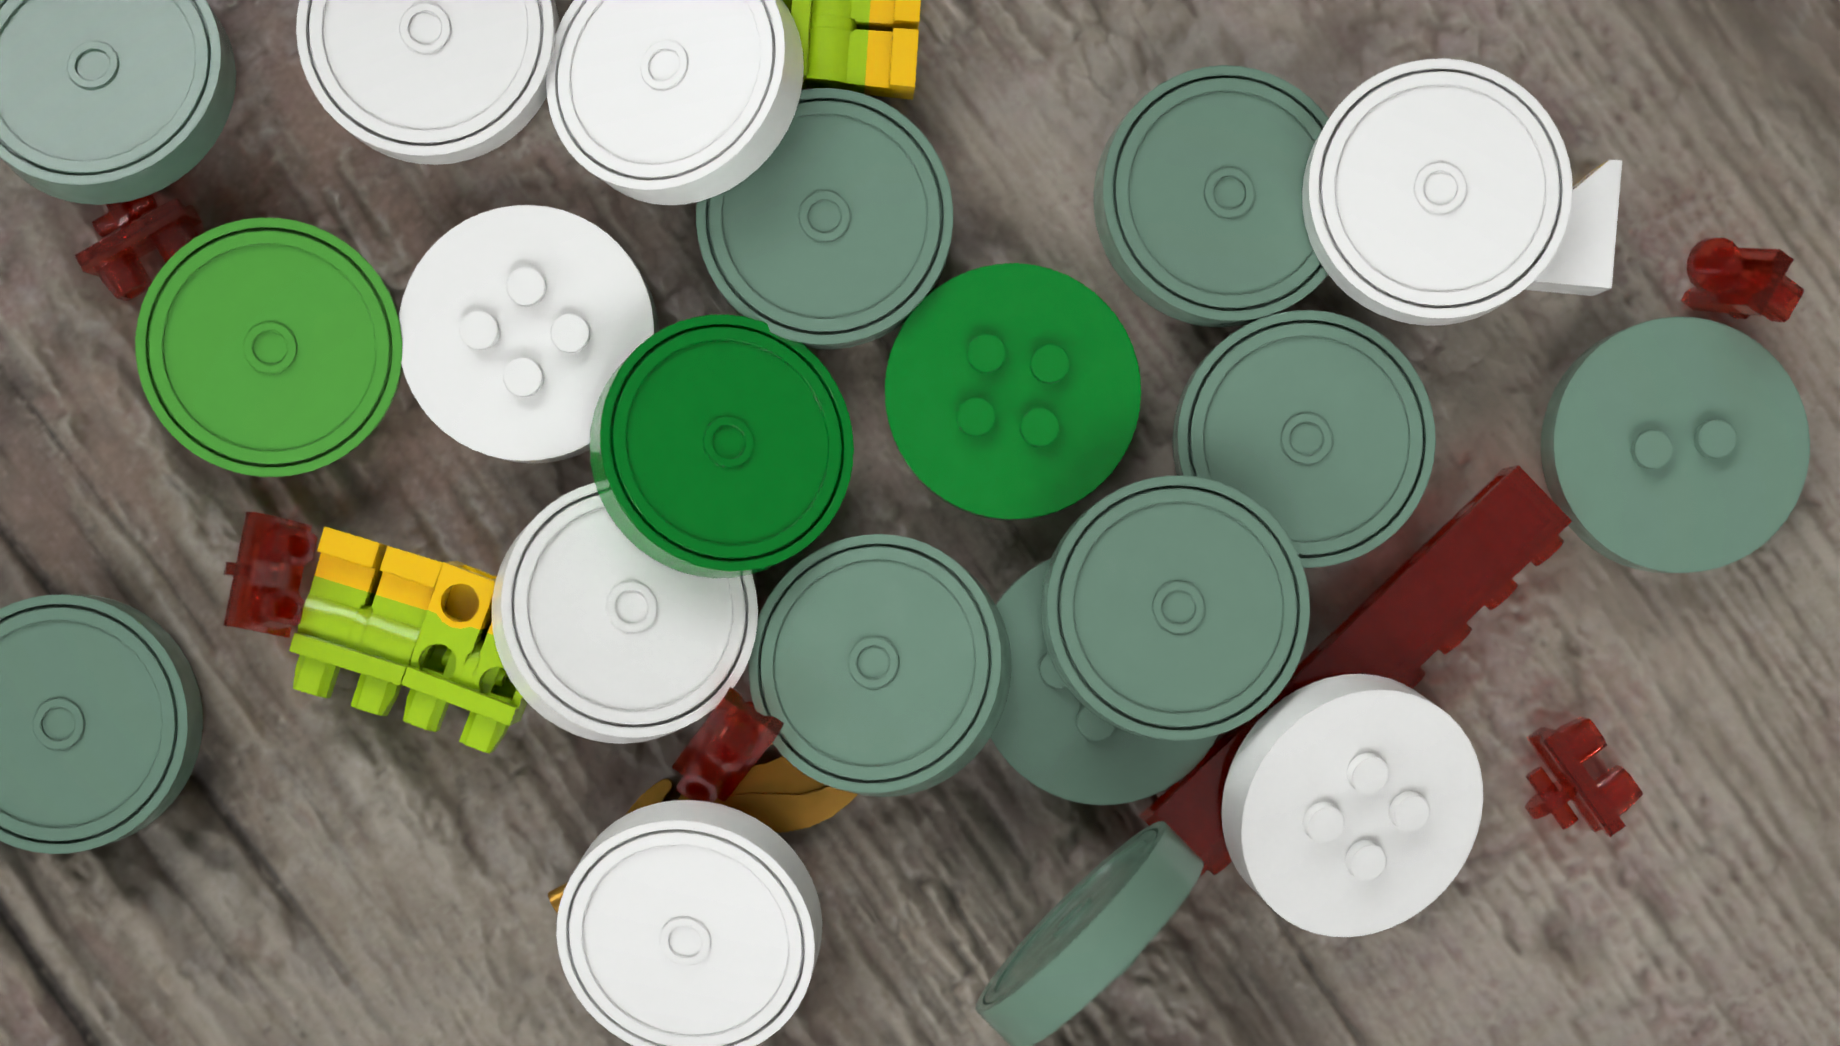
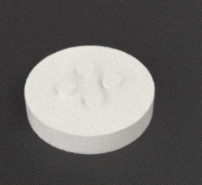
(428, 74)
(674, 92)
(1437, 192)
(521, 329)
(611, 635)
(1352, 805)
(689, 927)

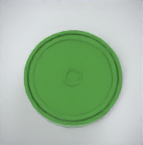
(269, 347)

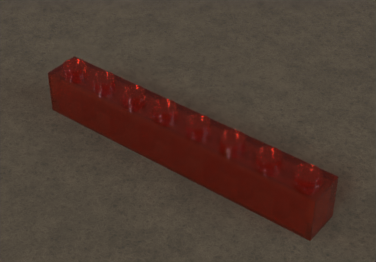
(1392, 630)

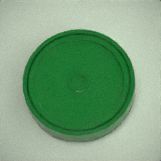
(1012, 391)
(721, 447)

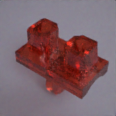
(118, 255)
(1740, 281)
(269, 575)
(724, 749)
(1596, 800)

